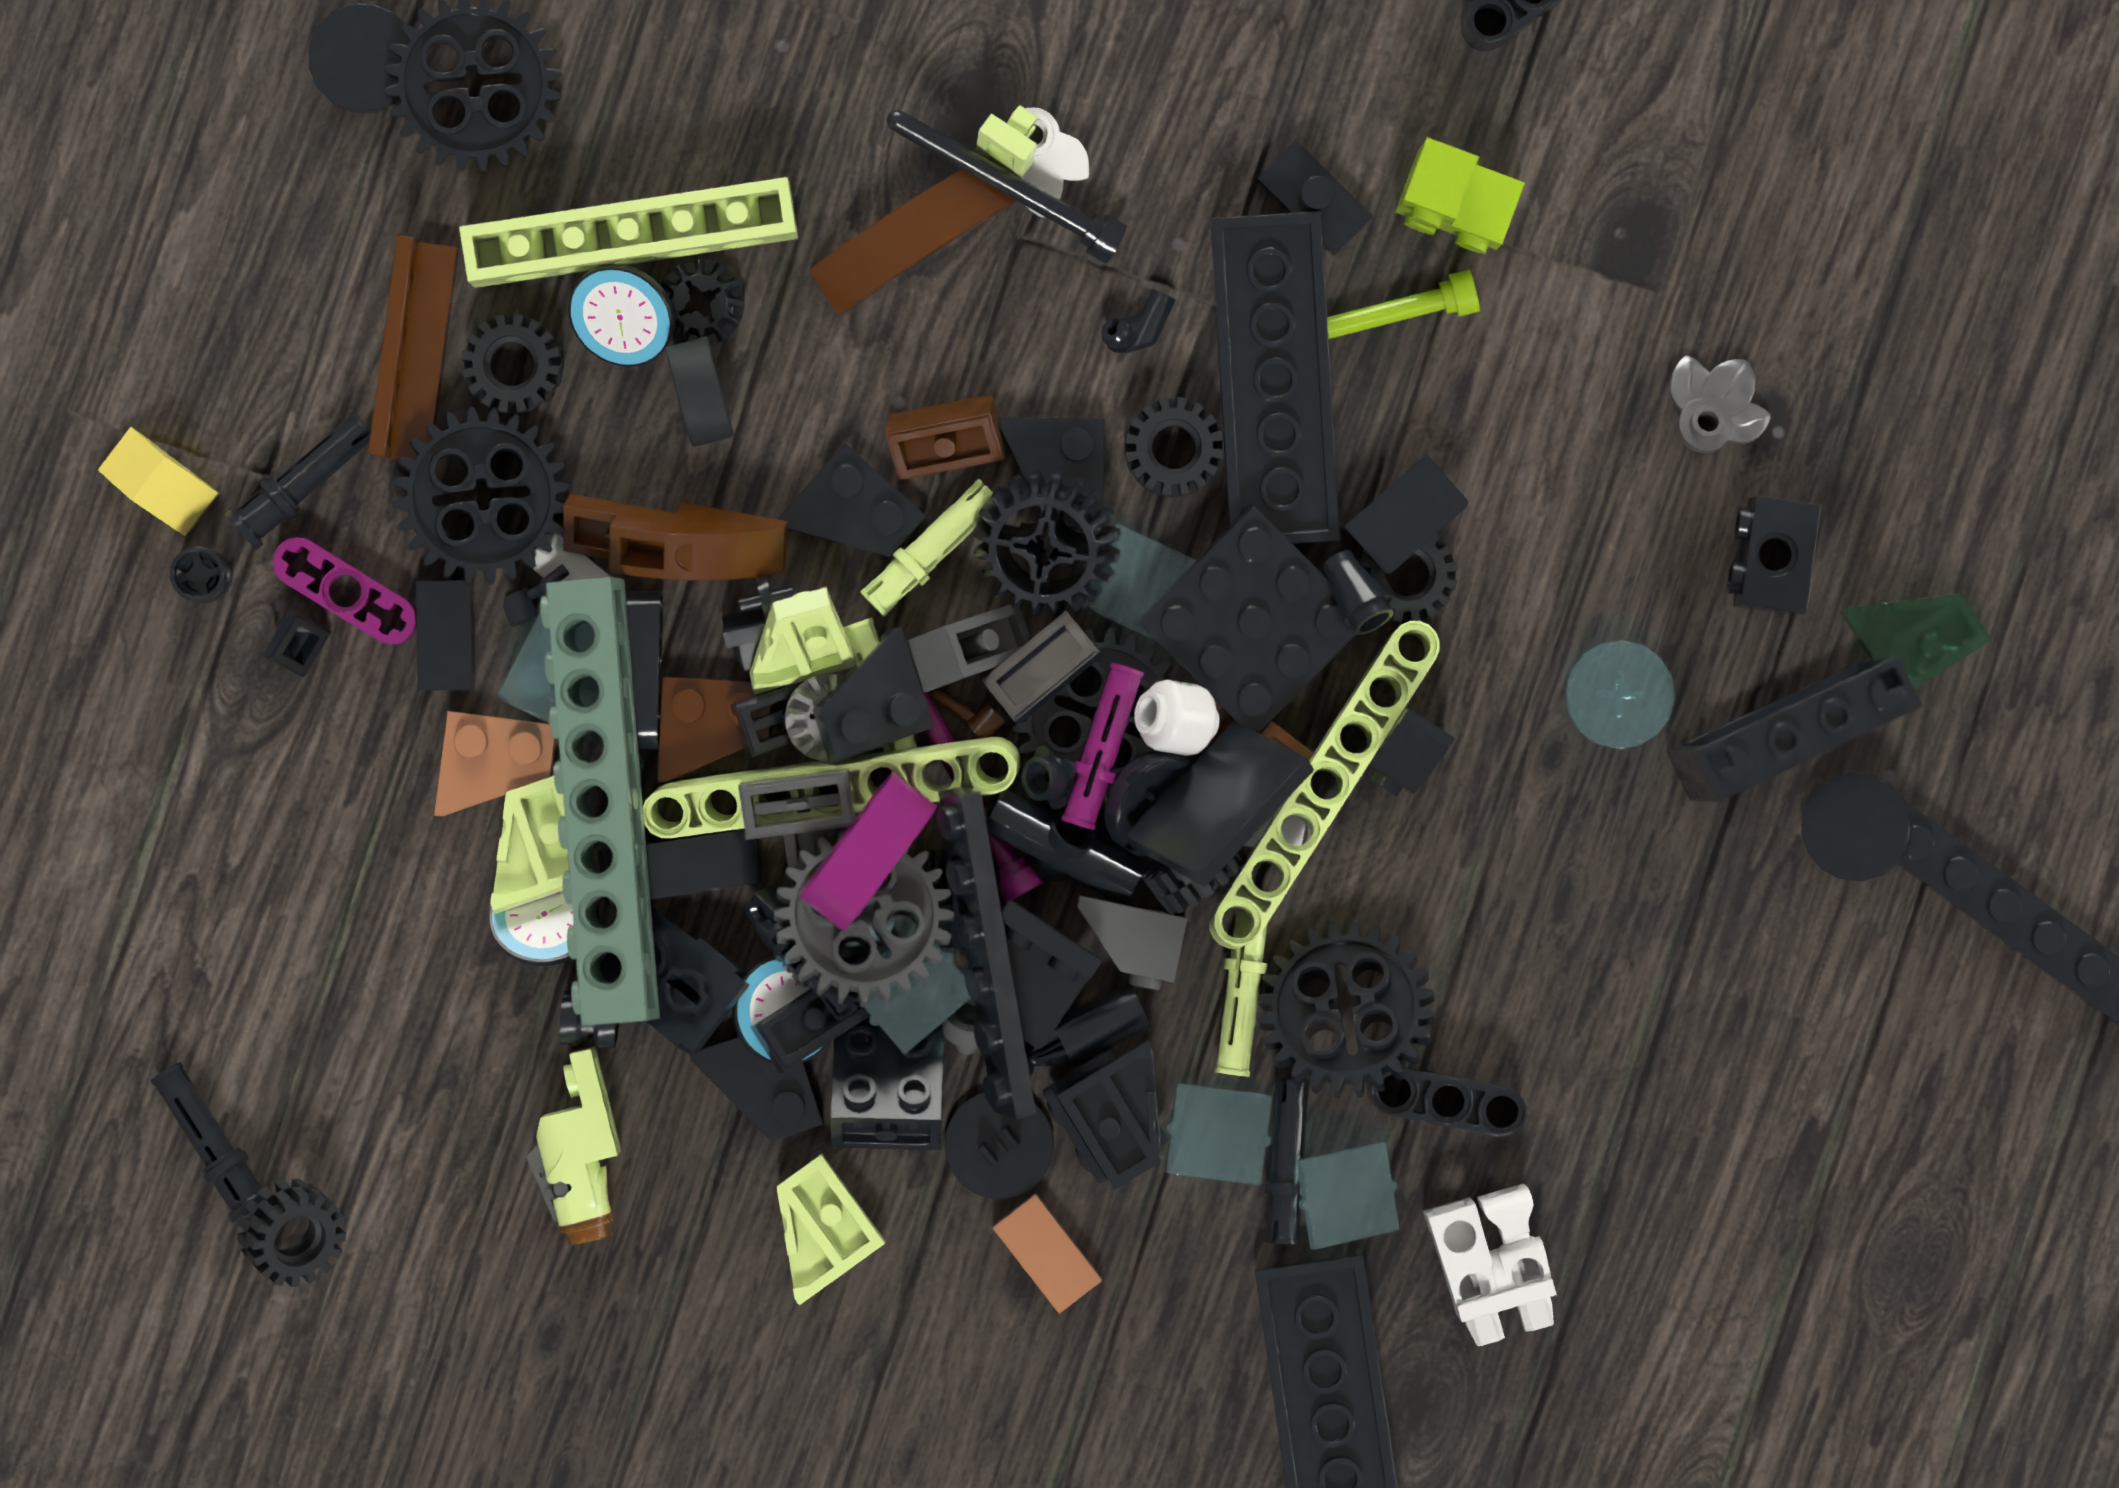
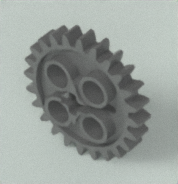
(818, 940)

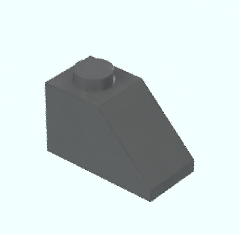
(967, 647)
(1137, 939)

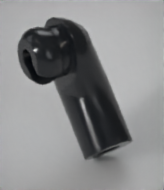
(1139, 330)

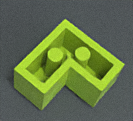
(1458, 197)

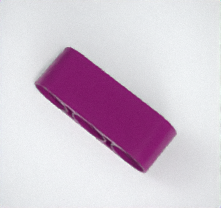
(867, 851)

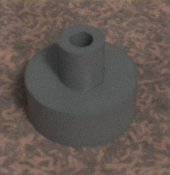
(960, 1029)

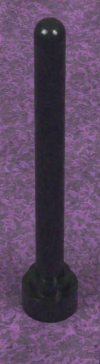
(1096, 233)

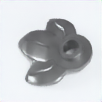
(1720, 397)

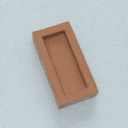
(1047, 1253)

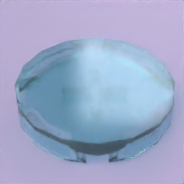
(1619, 694)

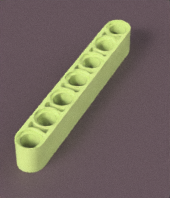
(908, 763)
(1343, 765)

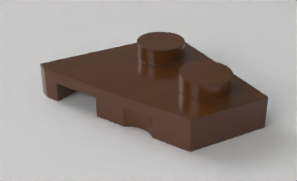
(699, 723)

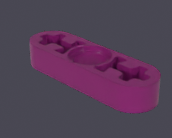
(303, 581)

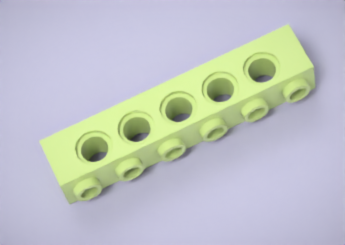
(629, 232)

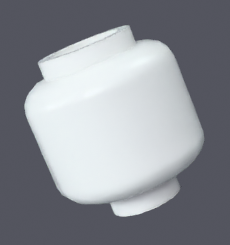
(1177, 717)

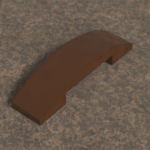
(906, 238)

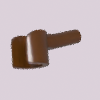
(983, 723)

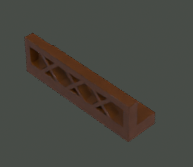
(413, 346)

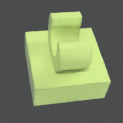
(1009, 142)

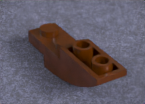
(675, 546)

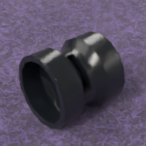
(190, 574)
(573, 1033)

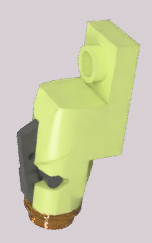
(570, 1152)

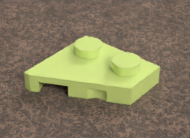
(799, 642)
(529, 848)
(822, 1227)

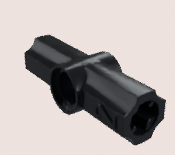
(1062, 848)

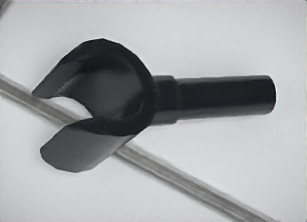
(519, 605)

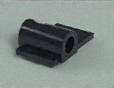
(693, 984)

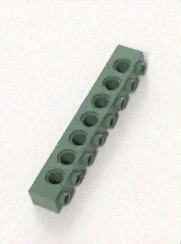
(617, 772)

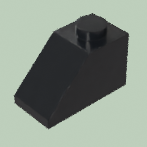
(1409, 753)

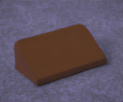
(944, 437)

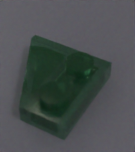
(1923, 632)

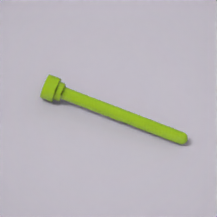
(1454, 295)

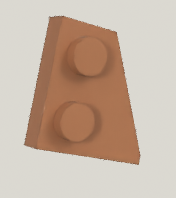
(490, 757)

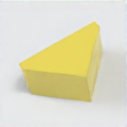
(157, 482)

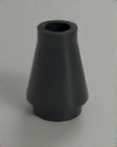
(1357, 594)

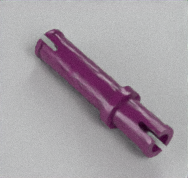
(1081, 809)

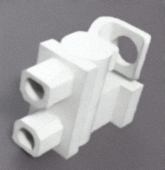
(1495, 1279)

